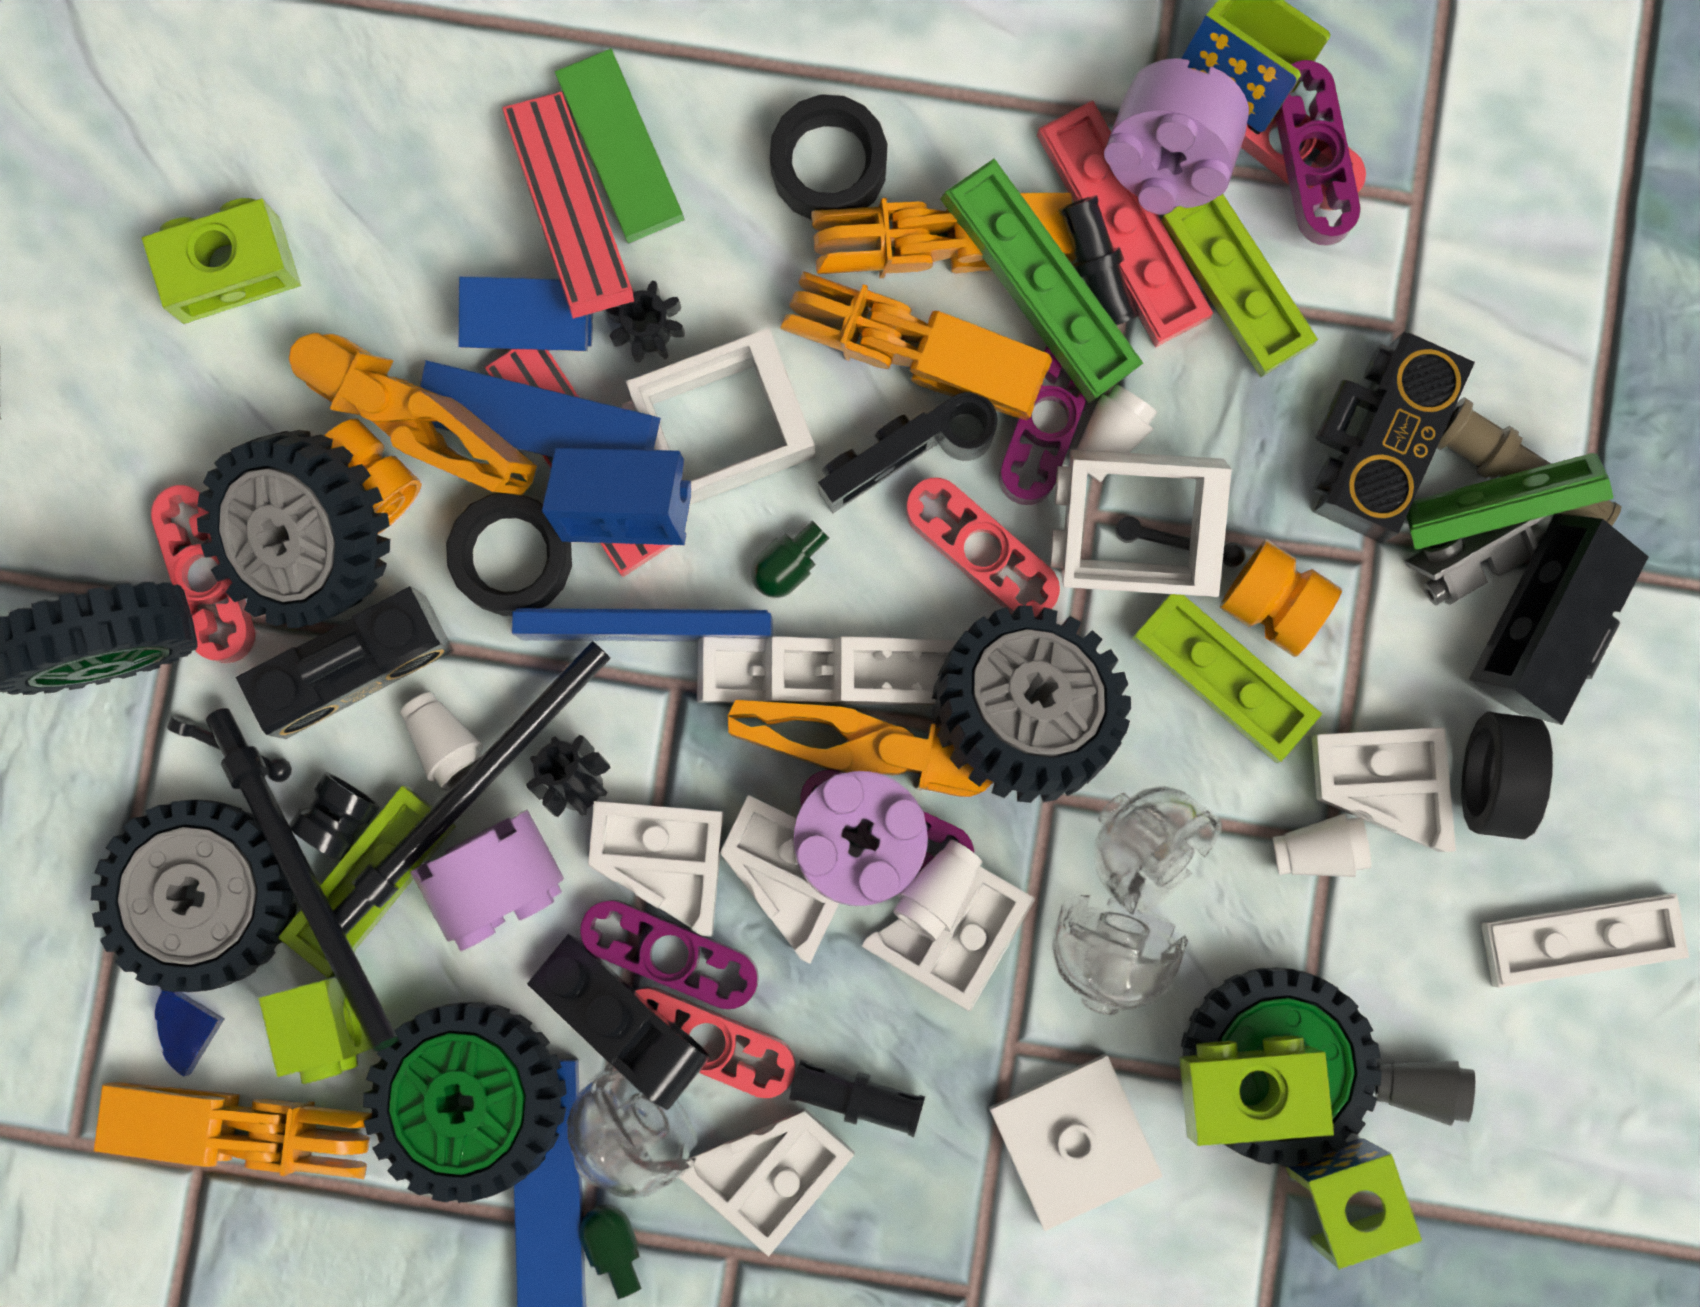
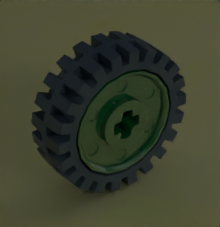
(94, 637)

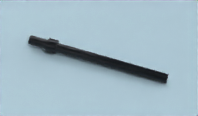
(247, 772)
(377, 883)

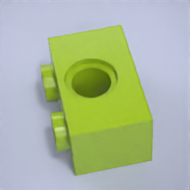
(255, 270)
(312, 1031)
(1293, 1108)

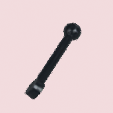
(1130, 530)
(278, 768)

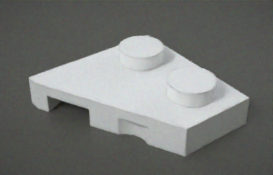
(1390, 781)
(661, 857)
(765, 861)
(967, 956)
(769, 1176)

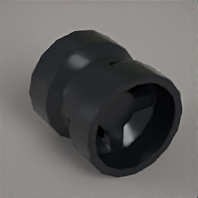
(326, 829)

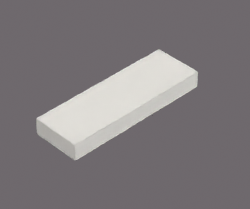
(1584, 940)

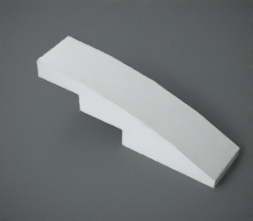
(820, 670)

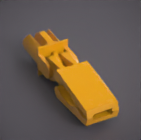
(863, 241)
(950, 353)
(405, 412)
(871, 745)
(201, 1126)

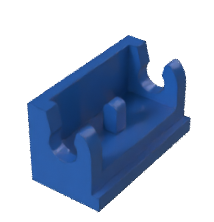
(519, 315)
(618, 496)

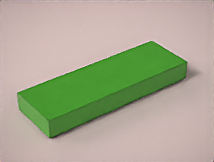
(619, 146)
(1508, 500)

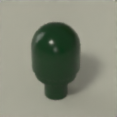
(787, 562)
(611, 1247)

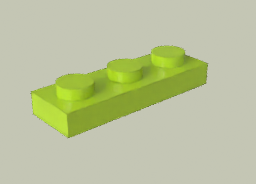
(1240, 283)
(1227, 676)
(381, 836)

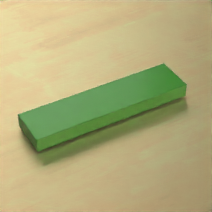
(1041, 280)

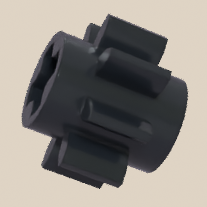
(655, 335)
(568, 775)

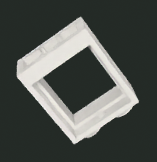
(750, 351)
(1207, 532)

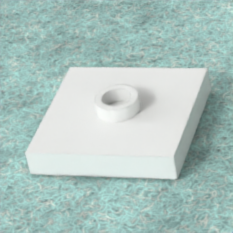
(1075, 1142)

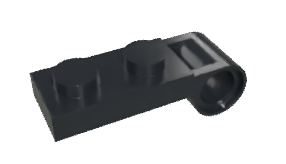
(902, 443)
(619, 1023)

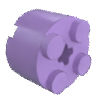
(1177, 135)
(894, 822)
(489, 877)

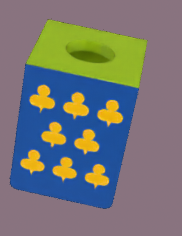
(1255, 48)
(1333, 1182)

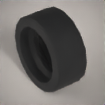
(831, 112)
(472, 524)
(1506, 775)

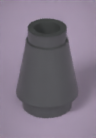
(1429, 1089)

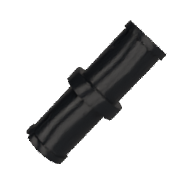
(1097, 258)
(857, 1097)

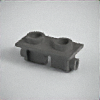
(1456, 565)

